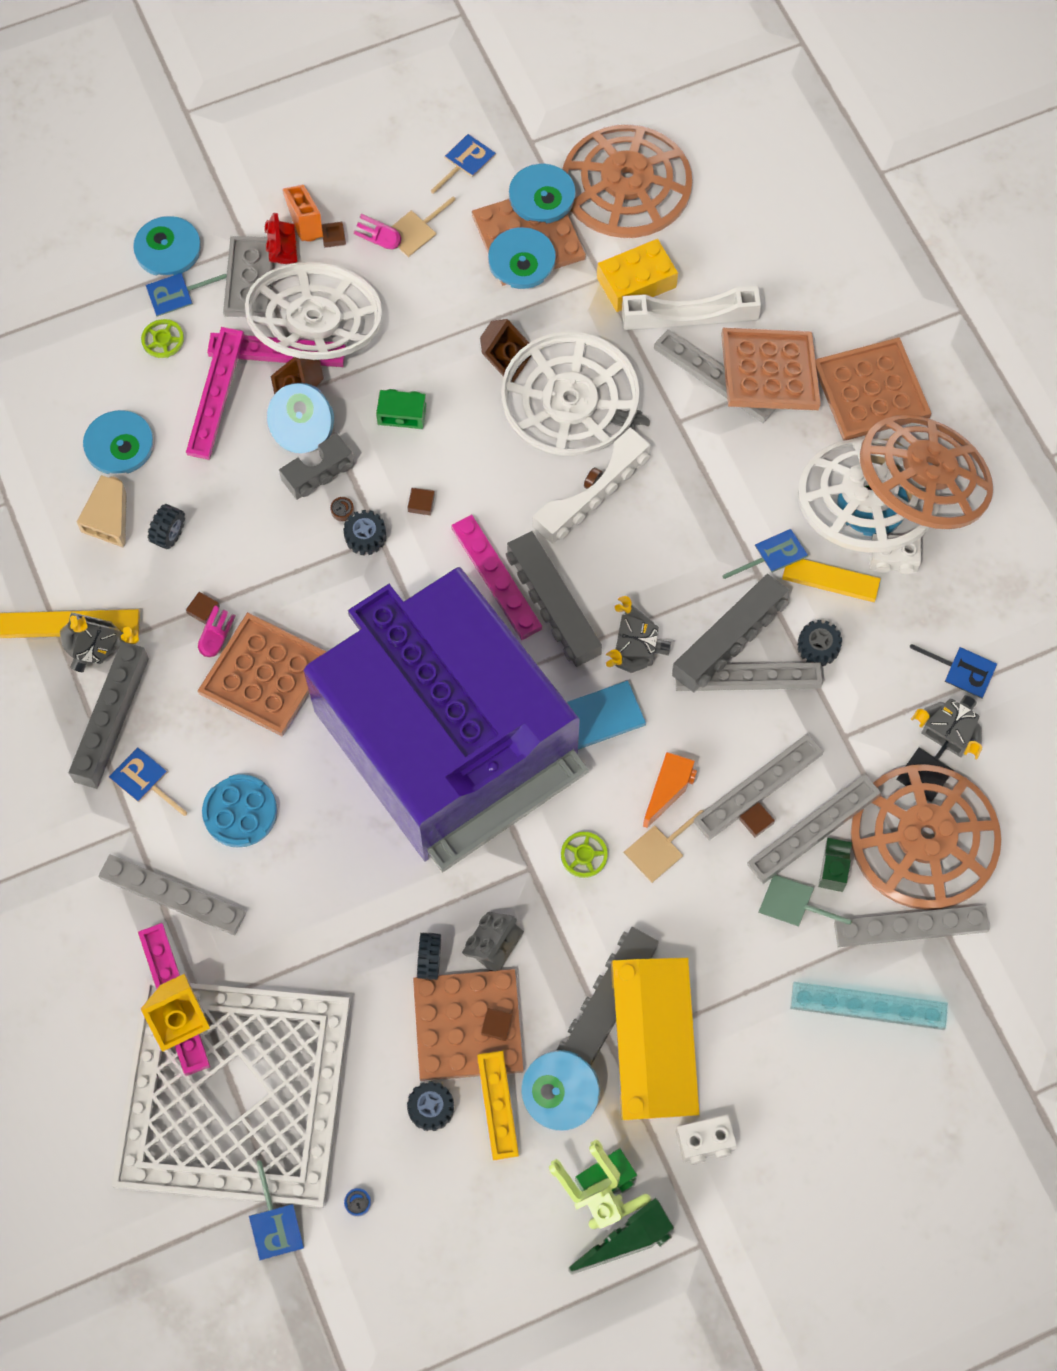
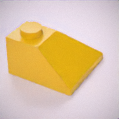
(174, 1013)

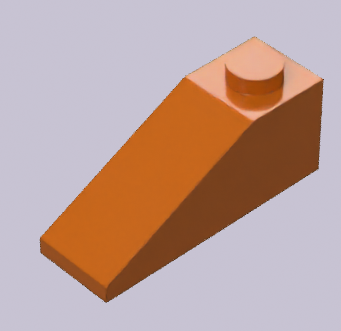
(303, 213)
(670, 785)

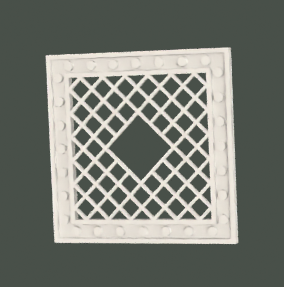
(308, 1189)

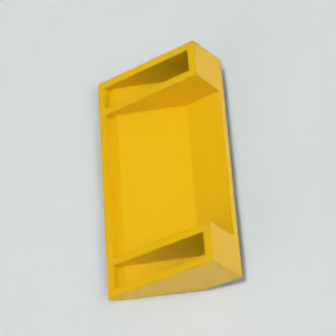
(655, 1038)

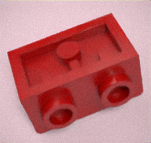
(280, 241)

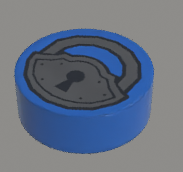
(357, 1202)

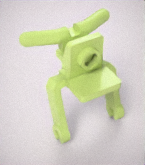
(599, 1197)

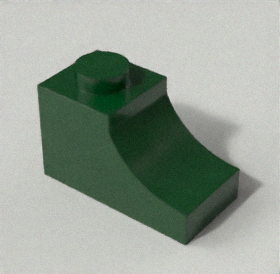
(835, 865)

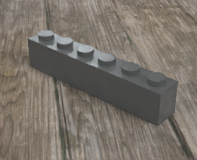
(554, 599)
(730, 633)
(108, 715)
(599, 1011)

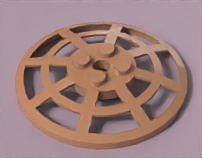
(631, 187)
(933, 477)
(922, 849)

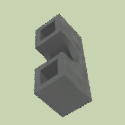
(303, 479)

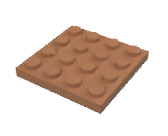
(500, 217)
(770, 369)
(870, 386)
(261, 674)
(452, 1018)

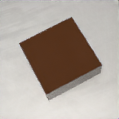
(333, 234)
(421, 501)
(201, 607)
(756, 820)
(496, 1024)

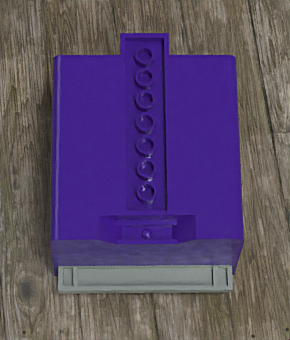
(445, 716)

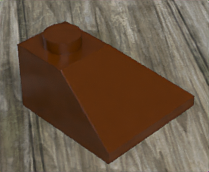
(501, 343)
(297, 371)

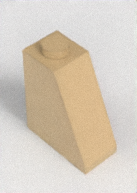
(105, 512)

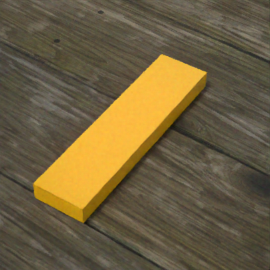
(832, 579)
(498, 1105)

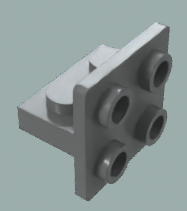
(493, 940)

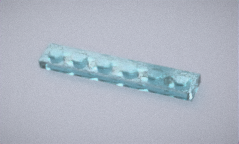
(869, 1005)

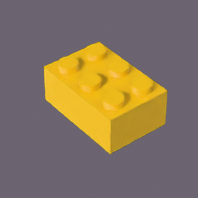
(637, 272)

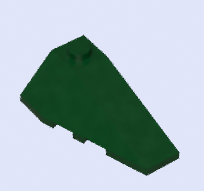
(641, 1232)

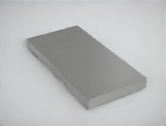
(245, 265)

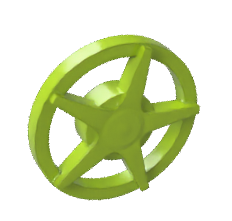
(162, 338)
(584, 854)

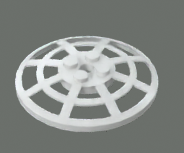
(307, 307)
(570, 383)
(858, 498)

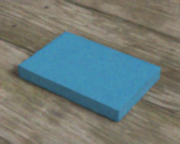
(607, 714)

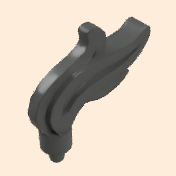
(621, 416)

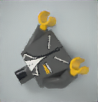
(92, 639)
(636, 640)
(952, 723)

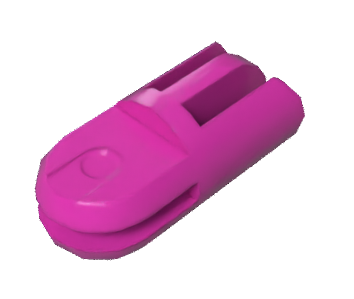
(381, 235)
(212, 636)

